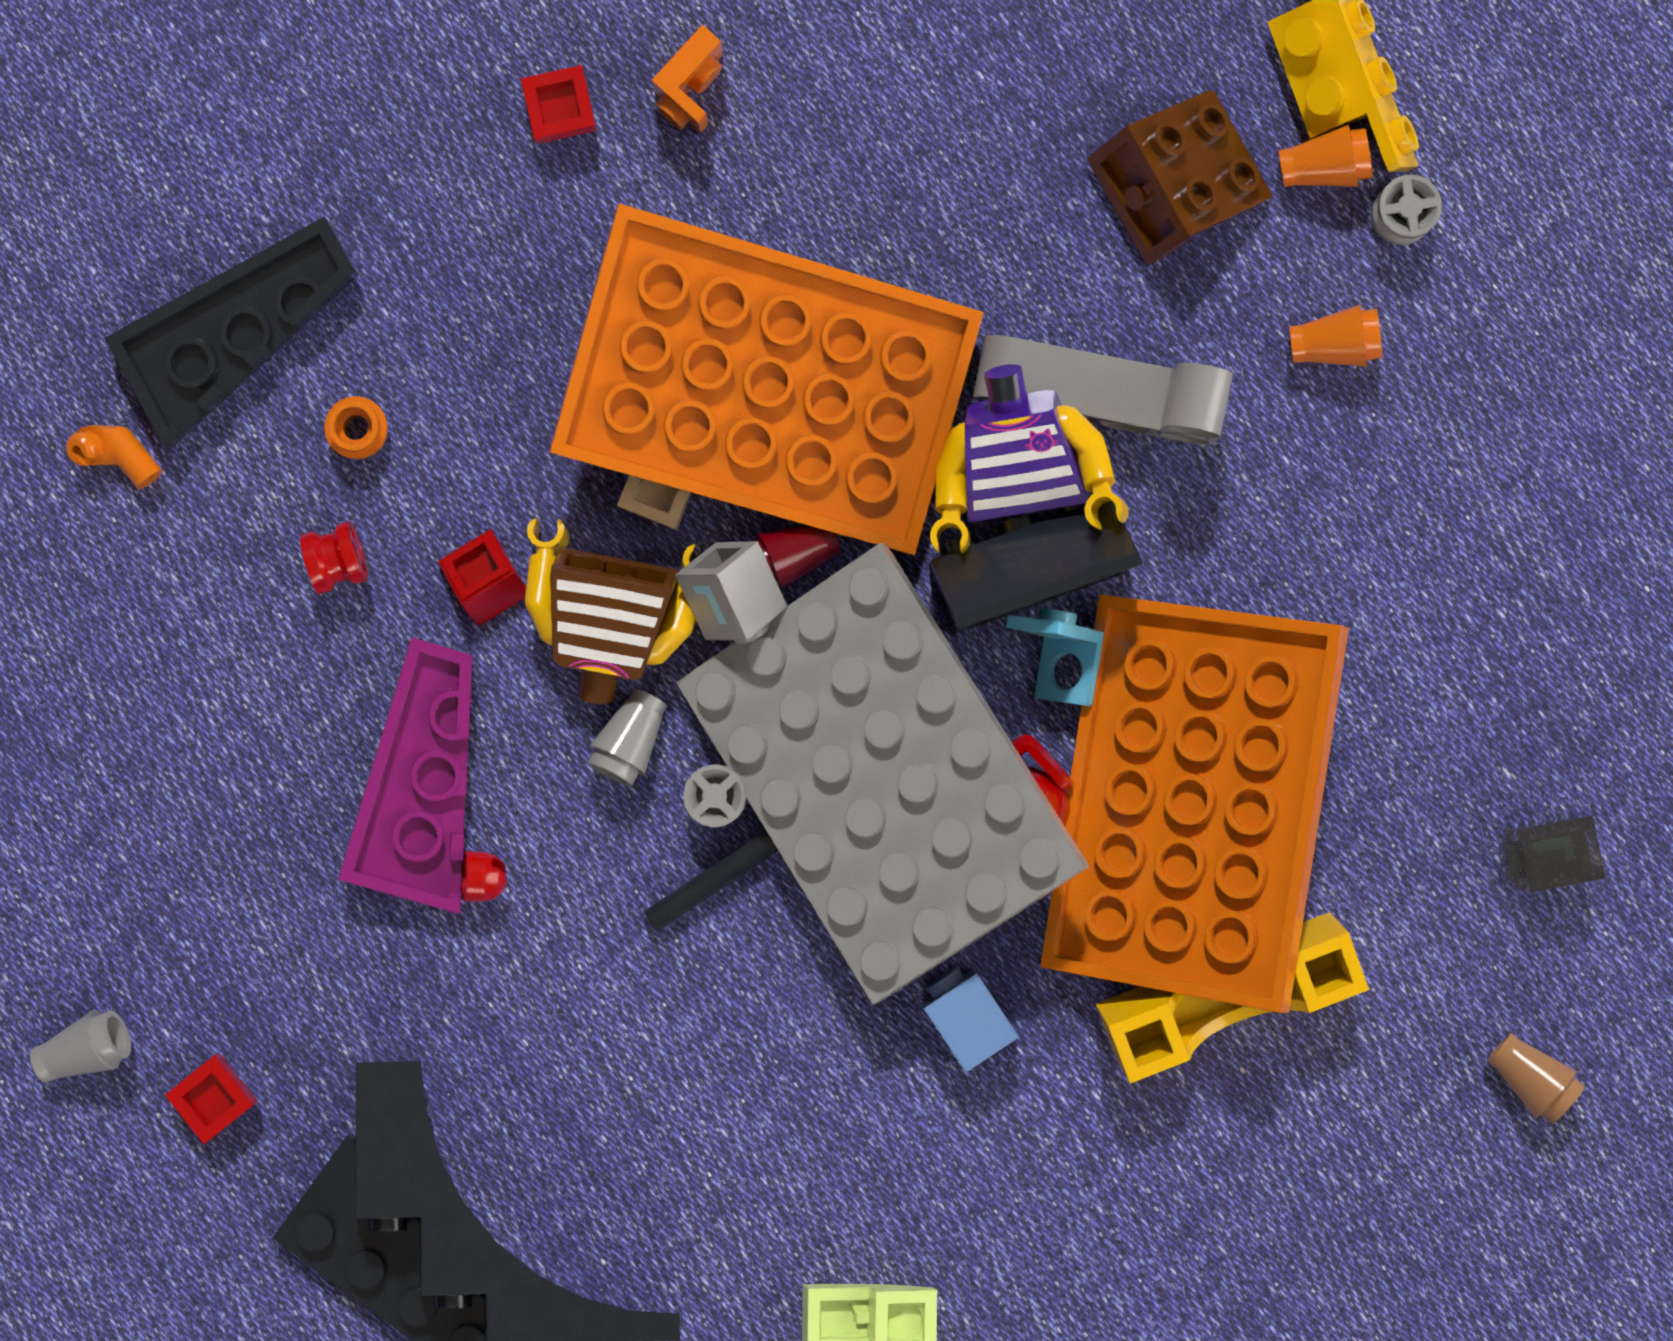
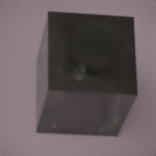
(1552, 853)

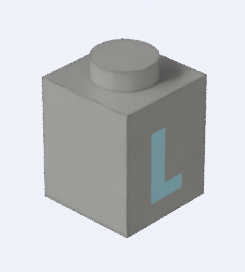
(732, 591)

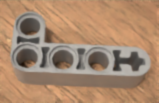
(1118, 393)

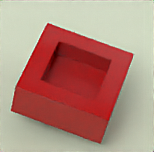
(558, 104)
(211, 1098)

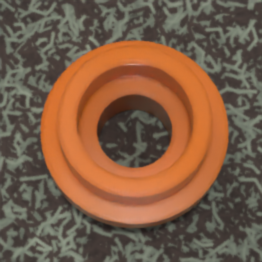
(339, 418)

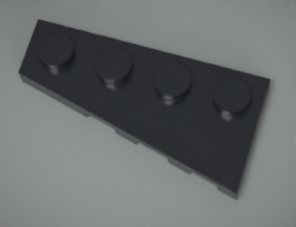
(218, 334)
(370, 1266)

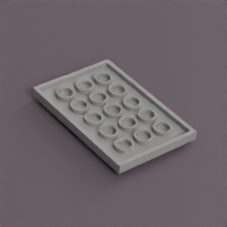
(882, 774)

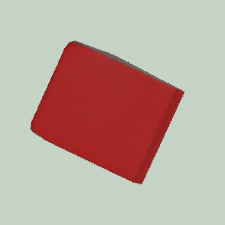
(483, 577)

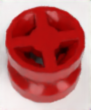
(333, 557)

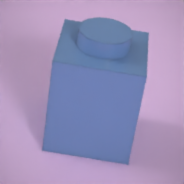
(968, 1017)

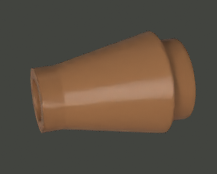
(1536, 1078)

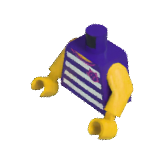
(1020, 458)

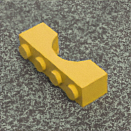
(1163, 1028)

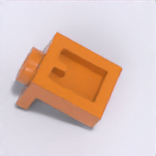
(690, 68)

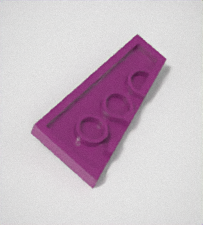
(414, 800)

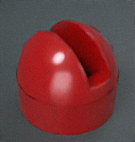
(482, 876)

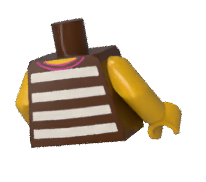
(604, 612)

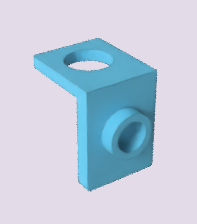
(1063, 638)

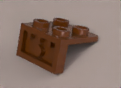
(1178, 175)

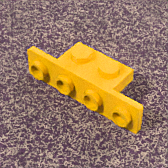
(1341, 77)

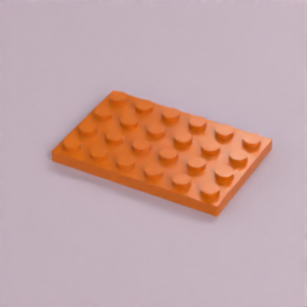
(765, 380)
(1197, 801)

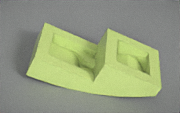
(868, 1312)

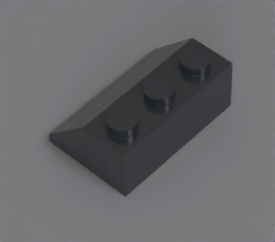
(1031, 564)

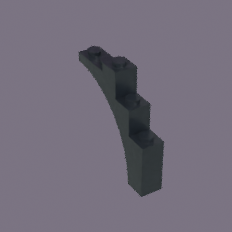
(405, 1179)

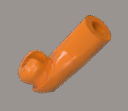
(113, 447)

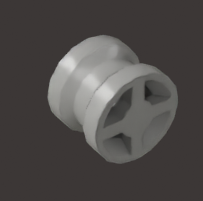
(1418, 204)
(701, 795)

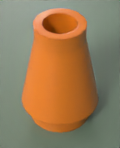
(1328, 160)
(1339, 338)

